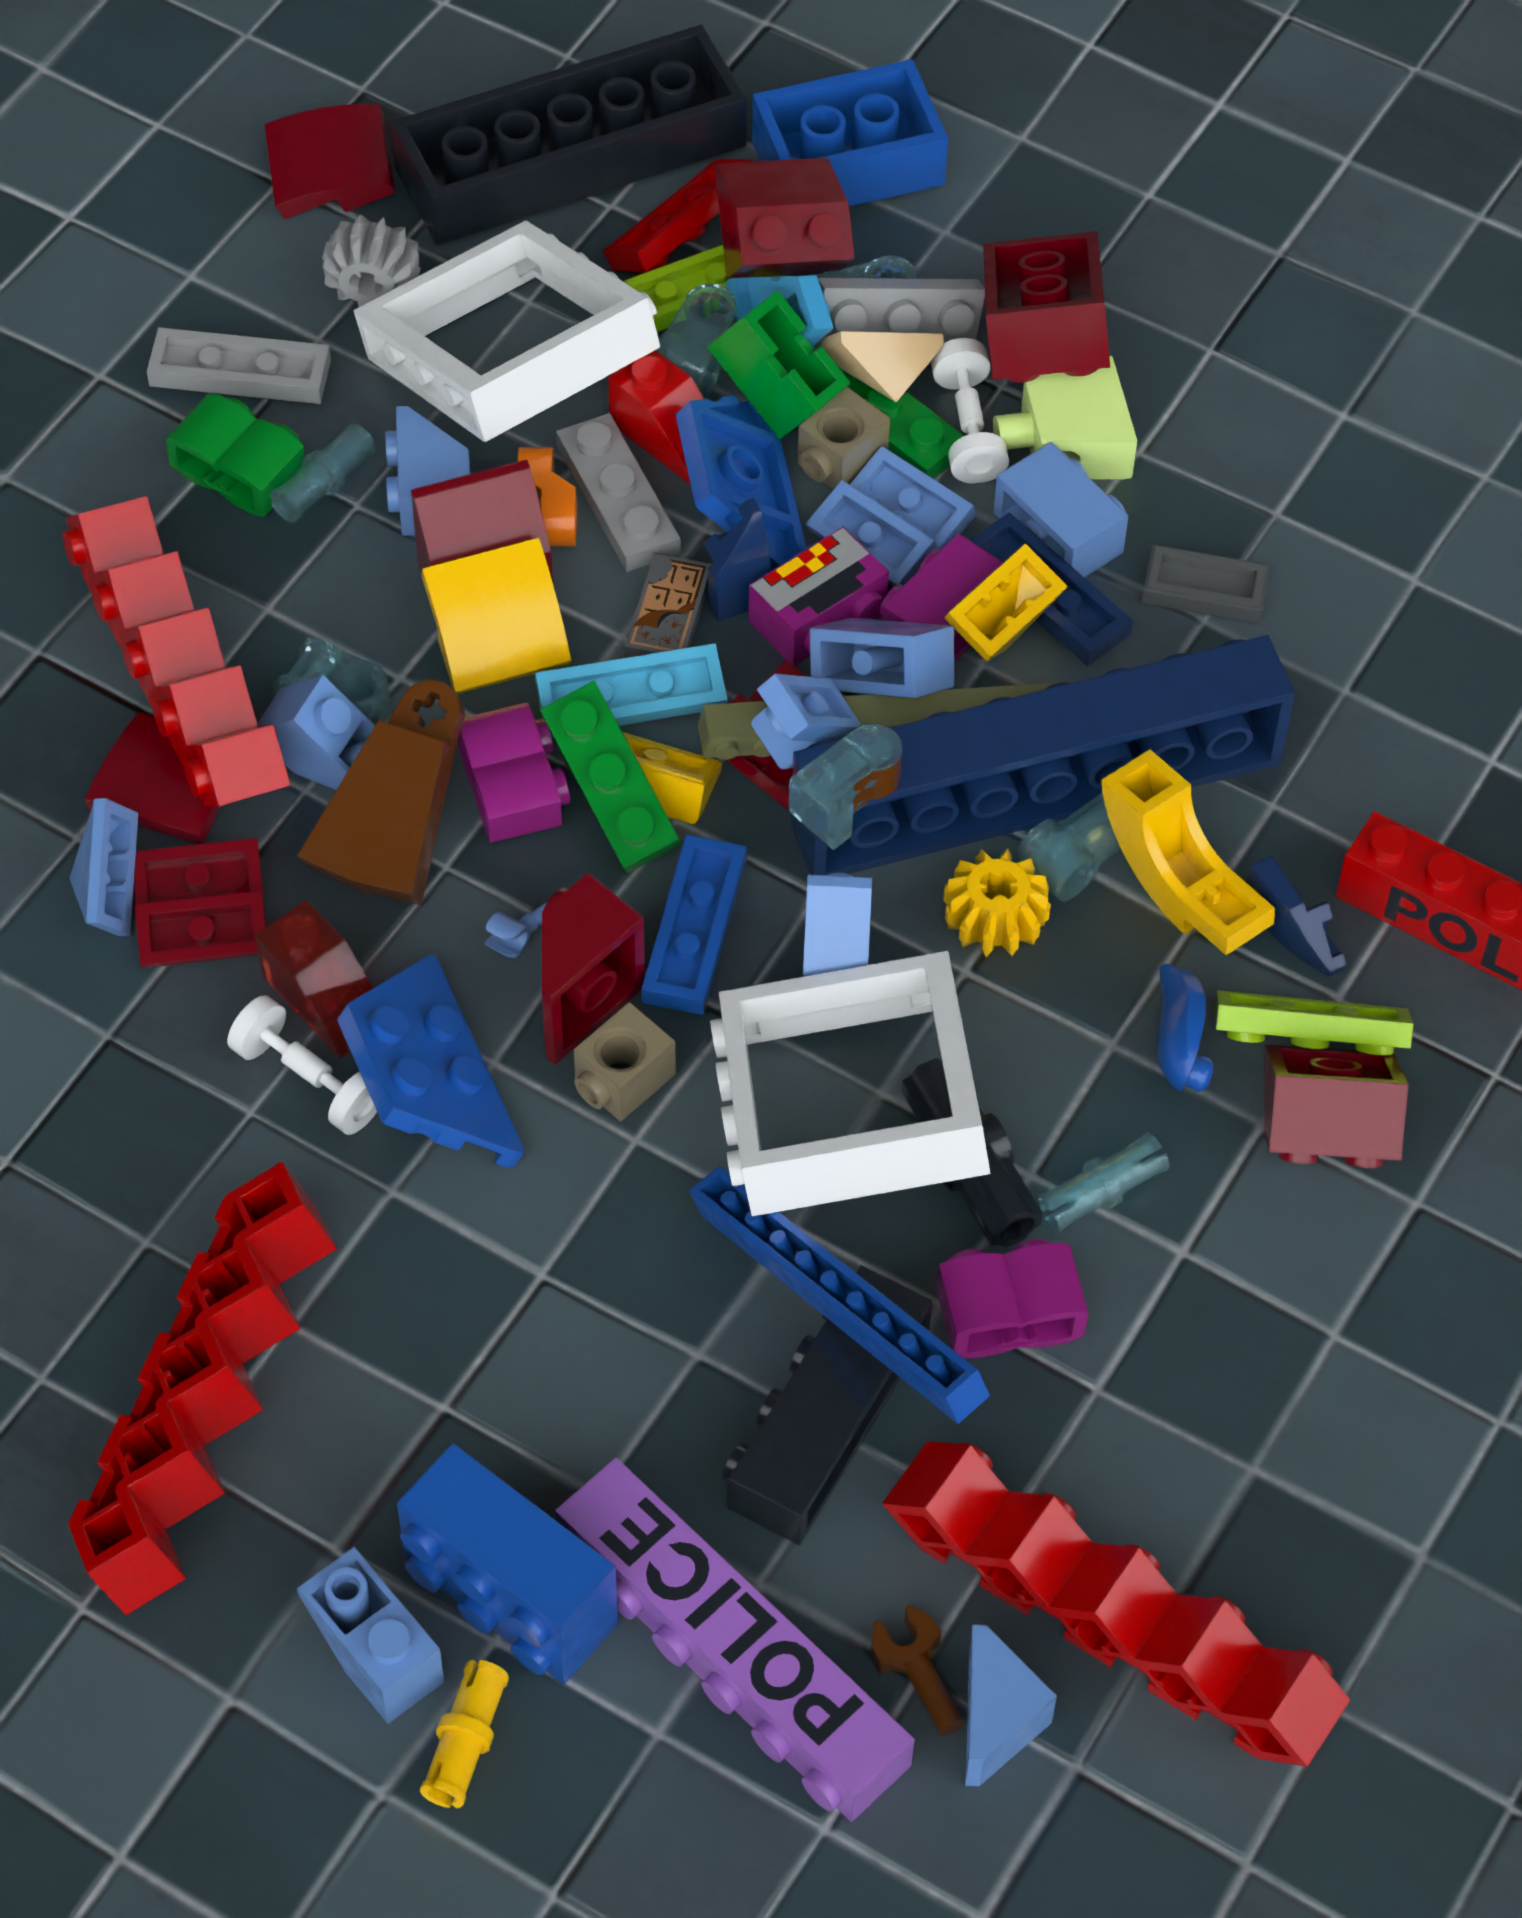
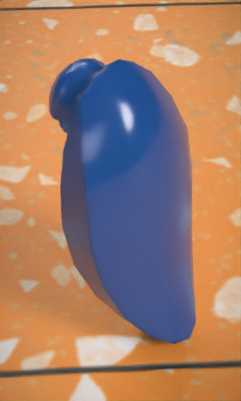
(1181, 1030)

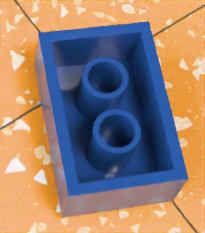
(867, 122)
(507, 1565)

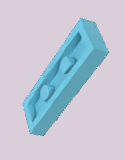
(644, 685)

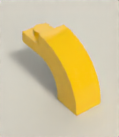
(1173, 859)

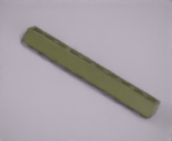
(728, 730)

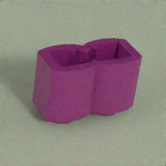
(511, 773)
(1011, 1299)

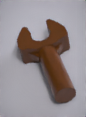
(917, 1665)

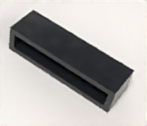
(815, 1423)

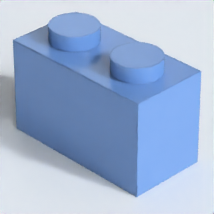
(1063, 508)
(884, 656)

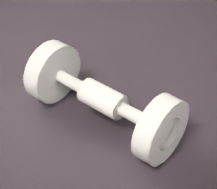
(979, 454)
(258, 1029)

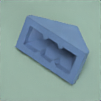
(106, 867)

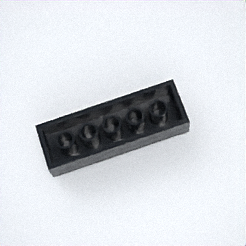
(569, 134)

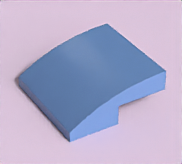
(894, 514)

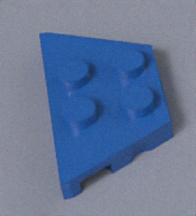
(736, 459)
(427, 1064)

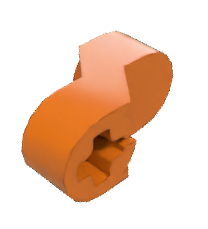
(555, 496)

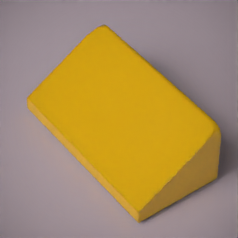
(676, 776)

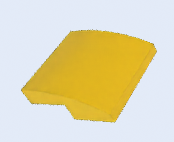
(496, 616)

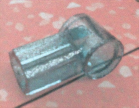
(1071, 849)

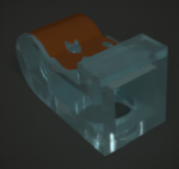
(844, 780)

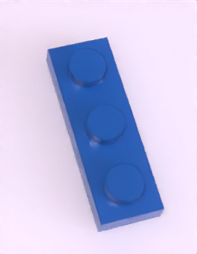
(694, 925)

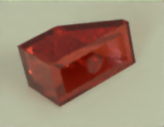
(312, 970)

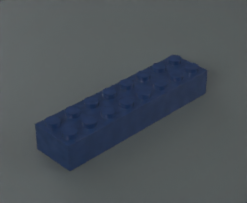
(1049, 749)

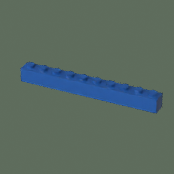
(843, 1297)

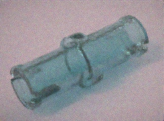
(322, 472)
(1102, 1182)

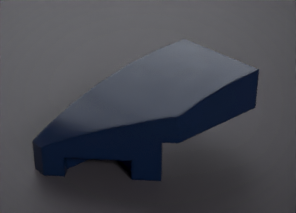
(738, 561)
(1295, 926)

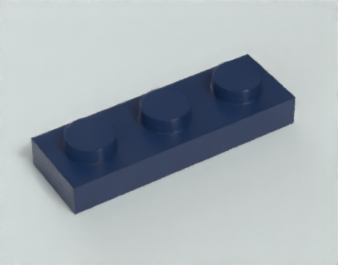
(1082, 614)

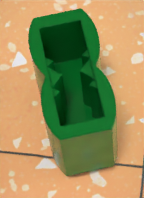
(234, 452)

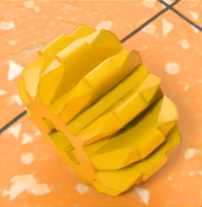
(996, 902)

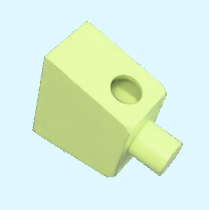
(1080, 417)

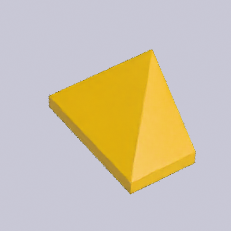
(1006, 603)

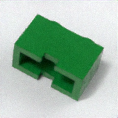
(778, 365)

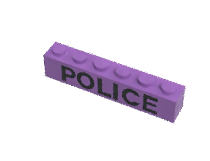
(739, 1645)

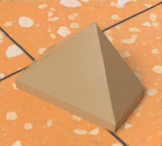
(883, 359)

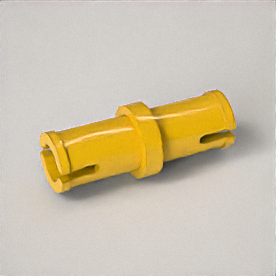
(464, 1734)

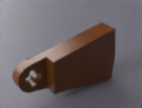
(391, 801)

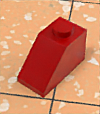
(645, 405)

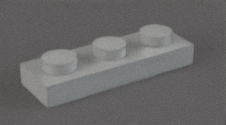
(905, 305)
(239, 365)
(617, 491)

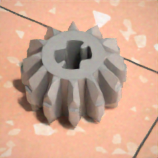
(369, 260)

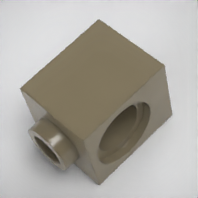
(841, 438)
(624, 1039)

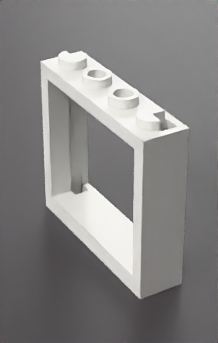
(494, 402)
(862, 1161)

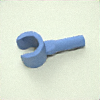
(512, 935)

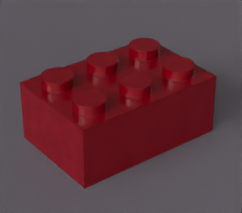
(1045, 306)

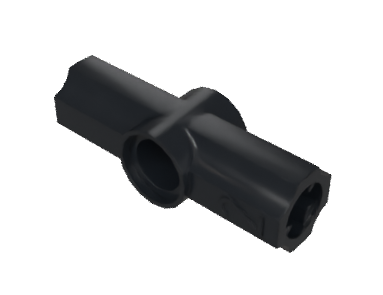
(997, 1199)

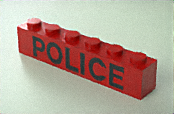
(1436, 896)

